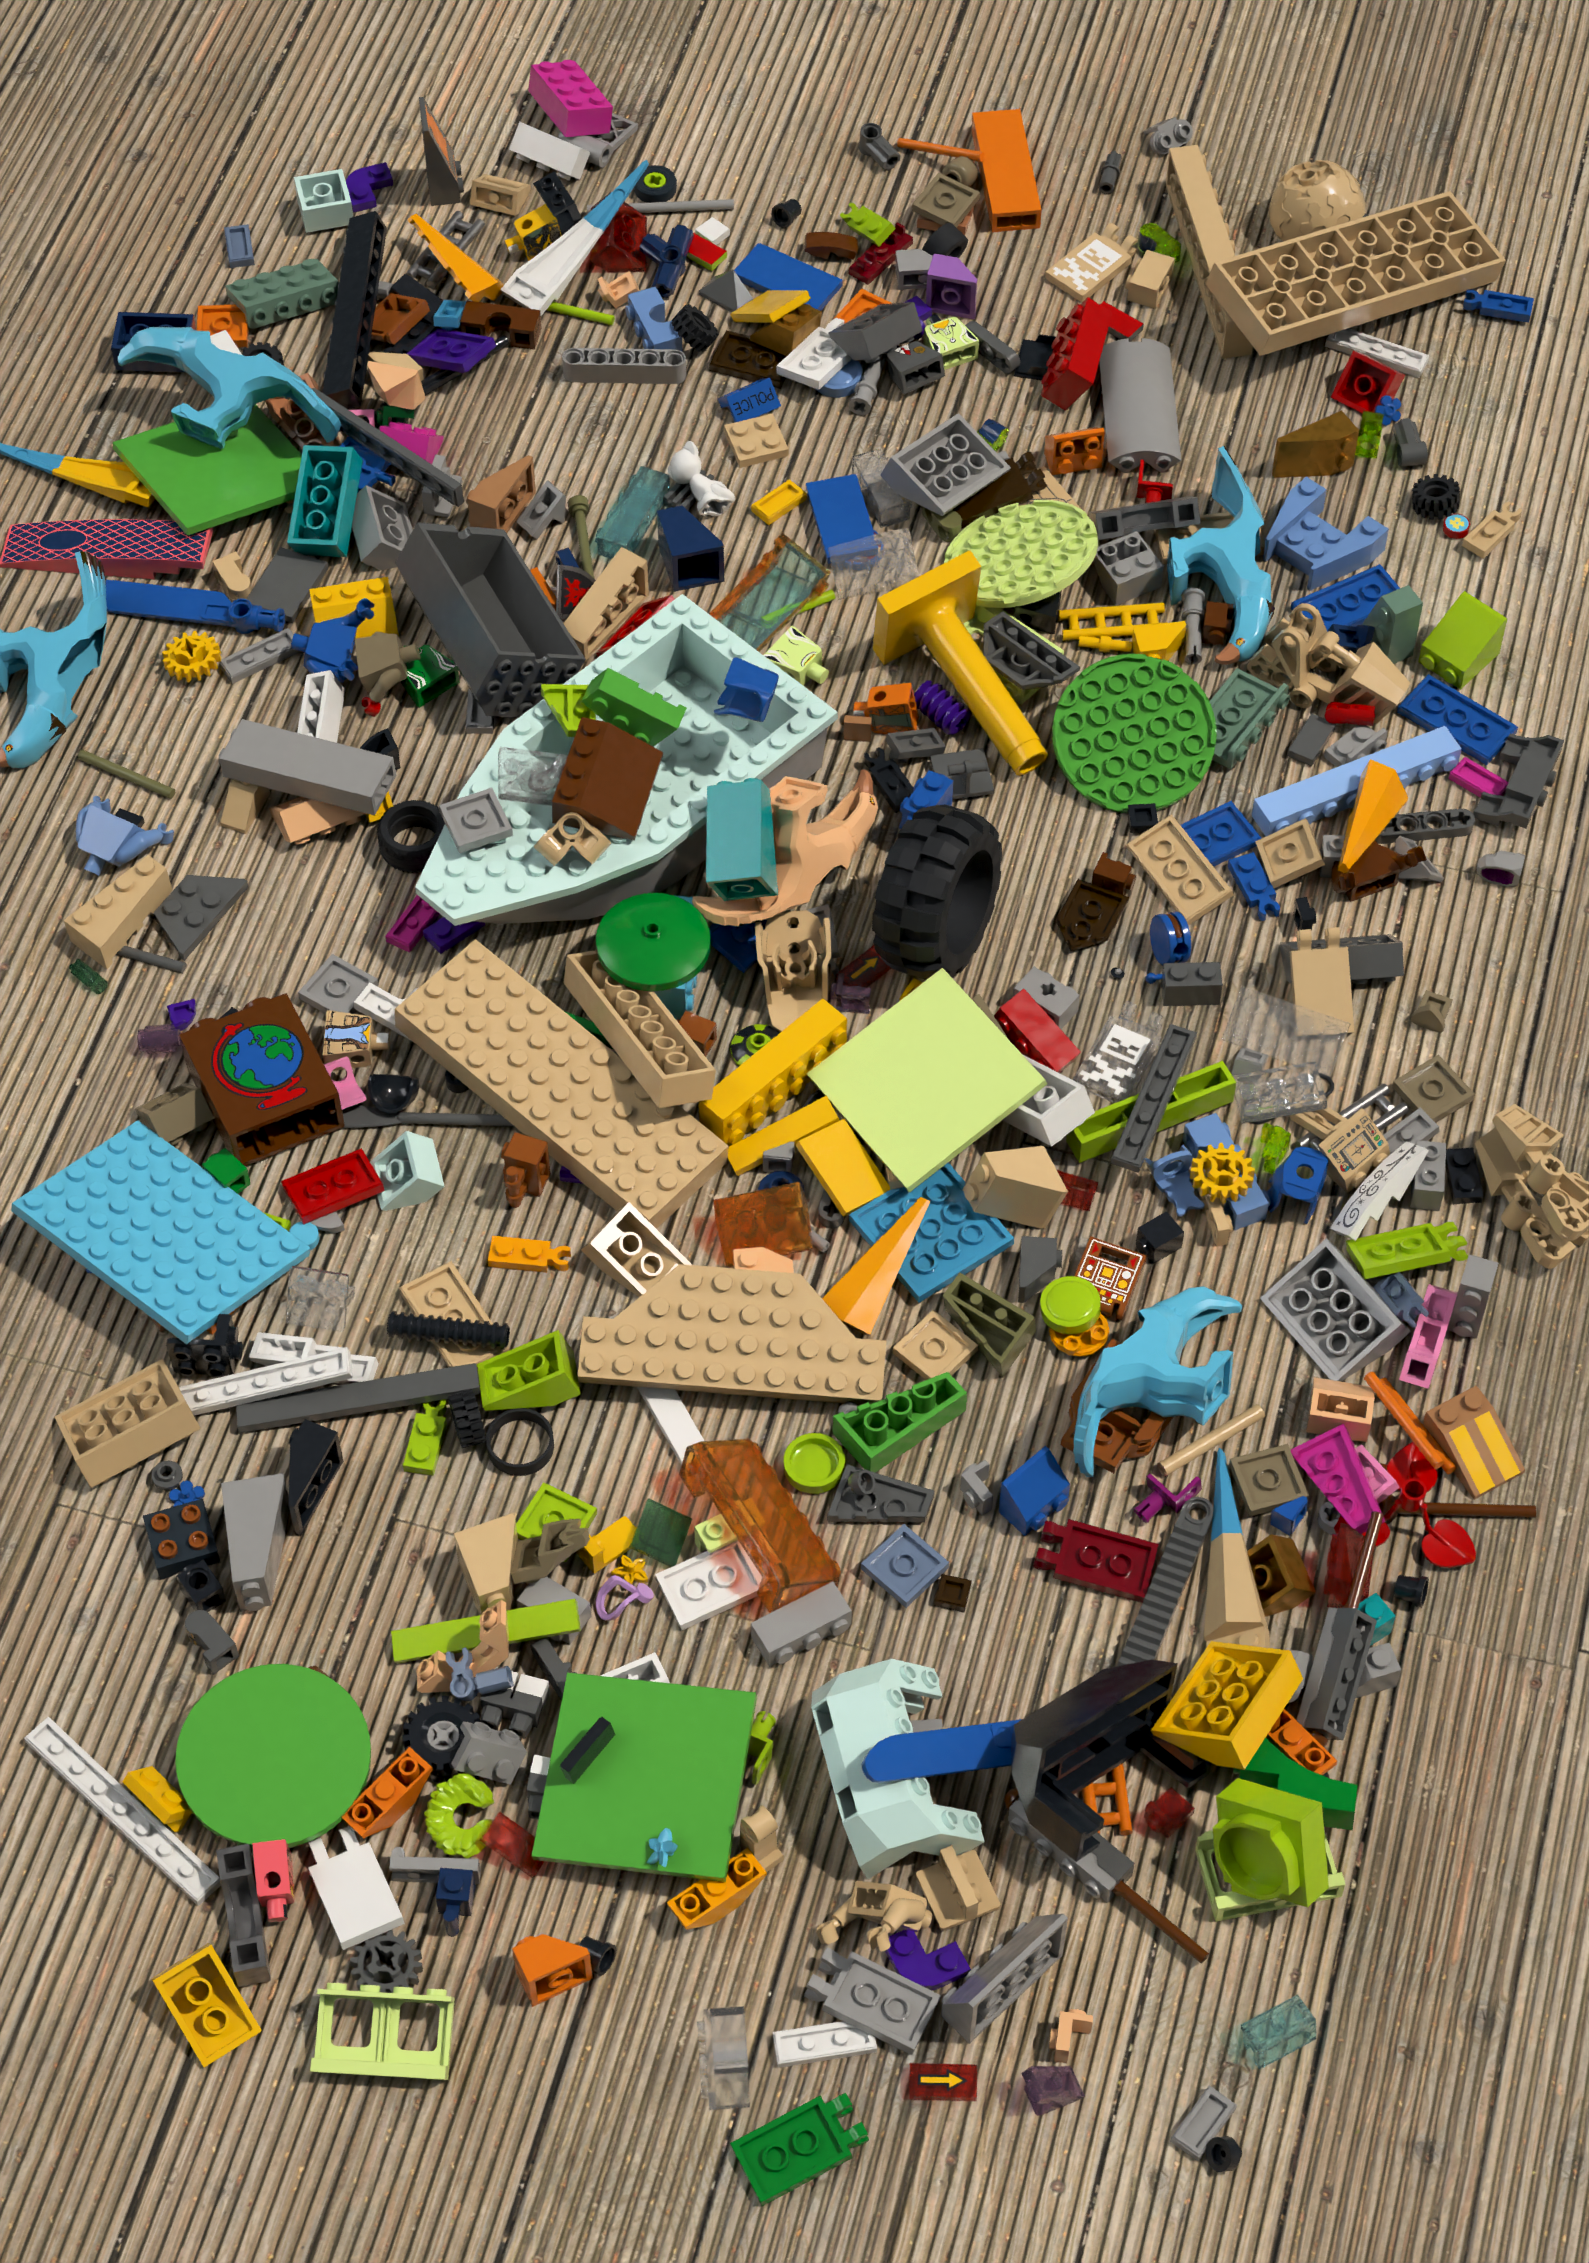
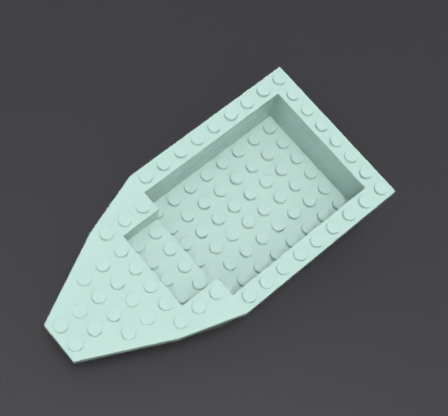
(686, 660)

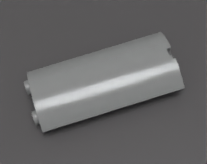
(1139, 405)

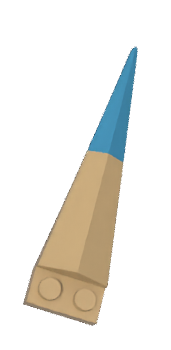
(1232, 1596)

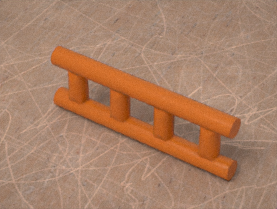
(1410, 1423)
(1117, 1788)

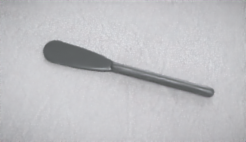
(365, 1116)

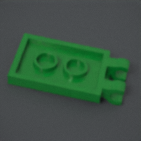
(797, 2147)

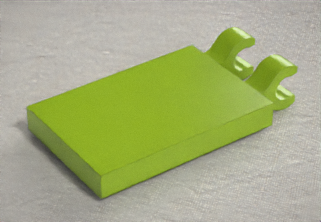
(1406, 1249)

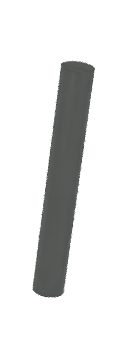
(152, 959)

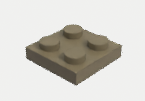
(946, 201)
(1433, 1089)
(1267, 1479)

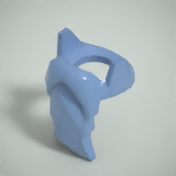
(1175, 1180)

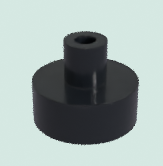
(1223, 2154)

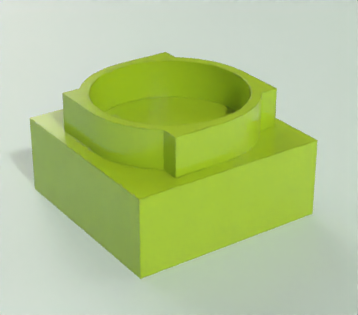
(1270, 1843)

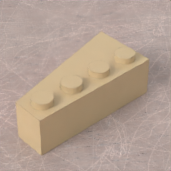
(118, 910)

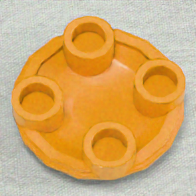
(1085, 1342)

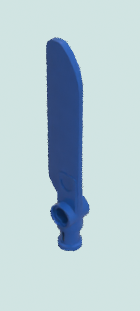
(189, 606)
(940, 1752)

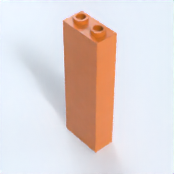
(1006, 170)

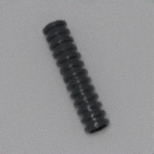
(448, 1330)

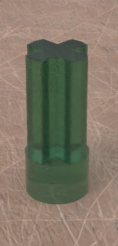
(88, 976)

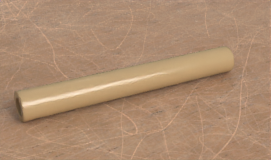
(1211, 1440)

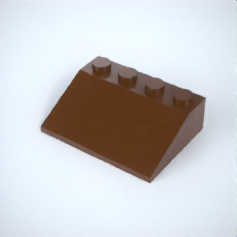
(606, 779)

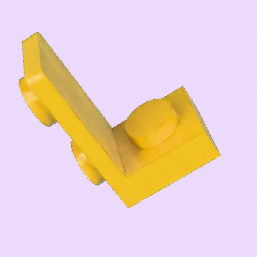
(607, 1544)

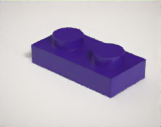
(444, 934)

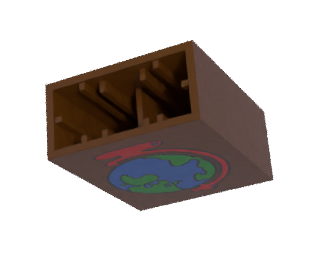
(262, 1079)

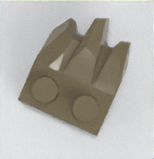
(542, 1554)

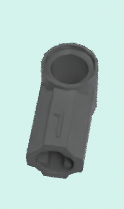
(876, 146)
(1410, 448)

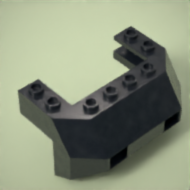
(1087, 1737)

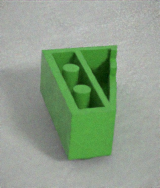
(632, 709)

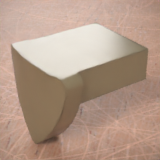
(1432, 1011)

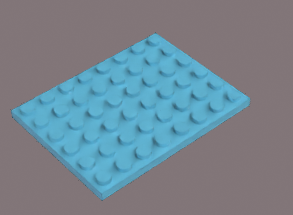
(161, 1231)

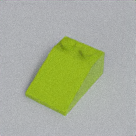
(530, 1375)

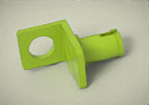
(760, 1745)

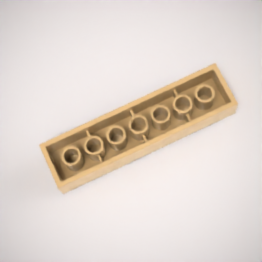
(641, 1034)

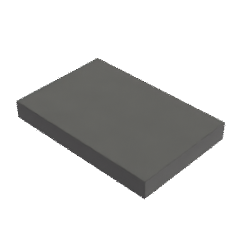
(288, 582)

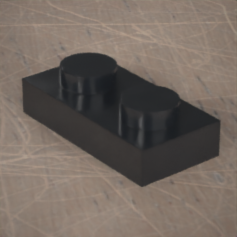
(1463, 1176)

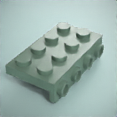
(284, 293)
(1242, 712)

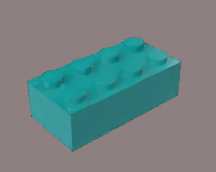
(325, 501)

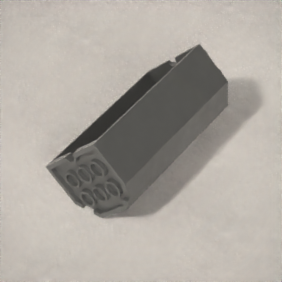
(488, 615)

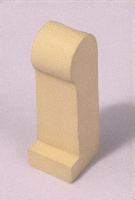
(759, 1835)

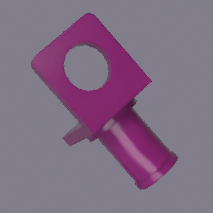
(1162, 1496)

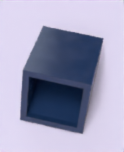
(689, 550)

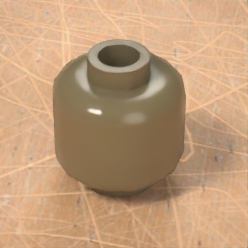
(962, 170)

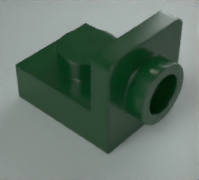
(397, 413)

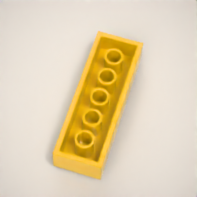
(773, 1073)

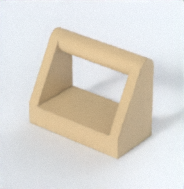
(499, 194)

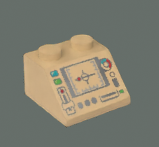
(1354, 1151)

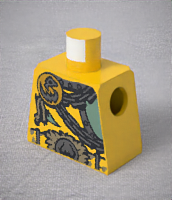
(534, 232)

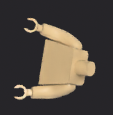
(881, 1904)

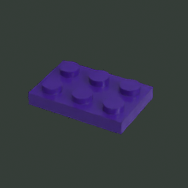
(452, 350)

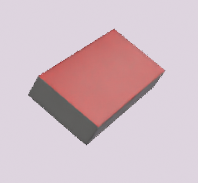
(1122, 324)

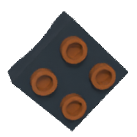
(181, 1537)

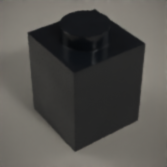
(1159, 1237)

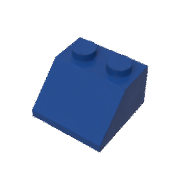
(1034, 1492)

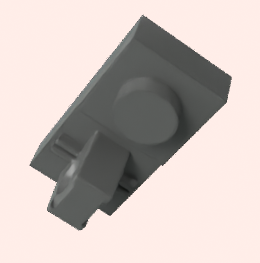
(914, 744)

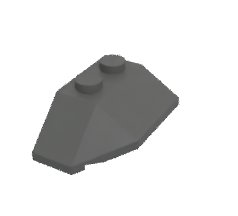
(1023, 655)

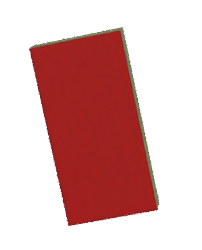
(706, 253)

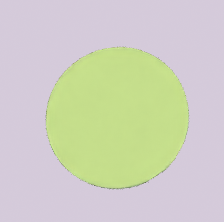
(1027, 551)

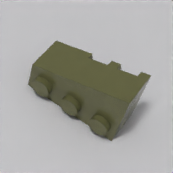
(989, 1321)

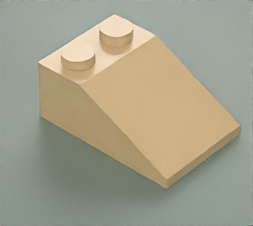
(632, 1251)

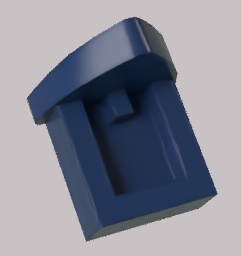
(1353, 637)

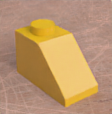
(1159, 640)

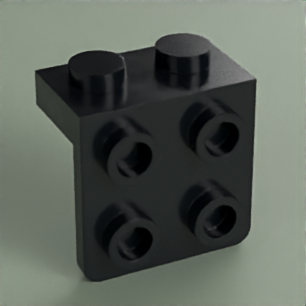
(208, 1357)

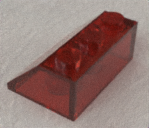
(619, 244)

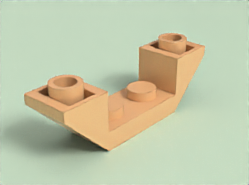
(435, 1673)

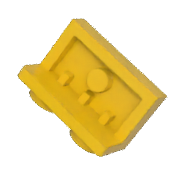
(159, 1796)

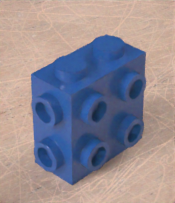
(927, 792)

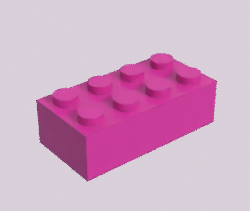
(570, 98)

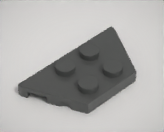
(196, 908)

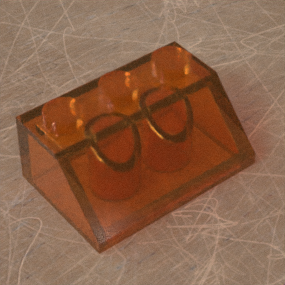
(766, 1219)

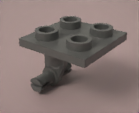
(967, 770)

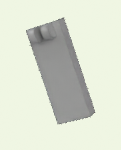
(427, 1868)

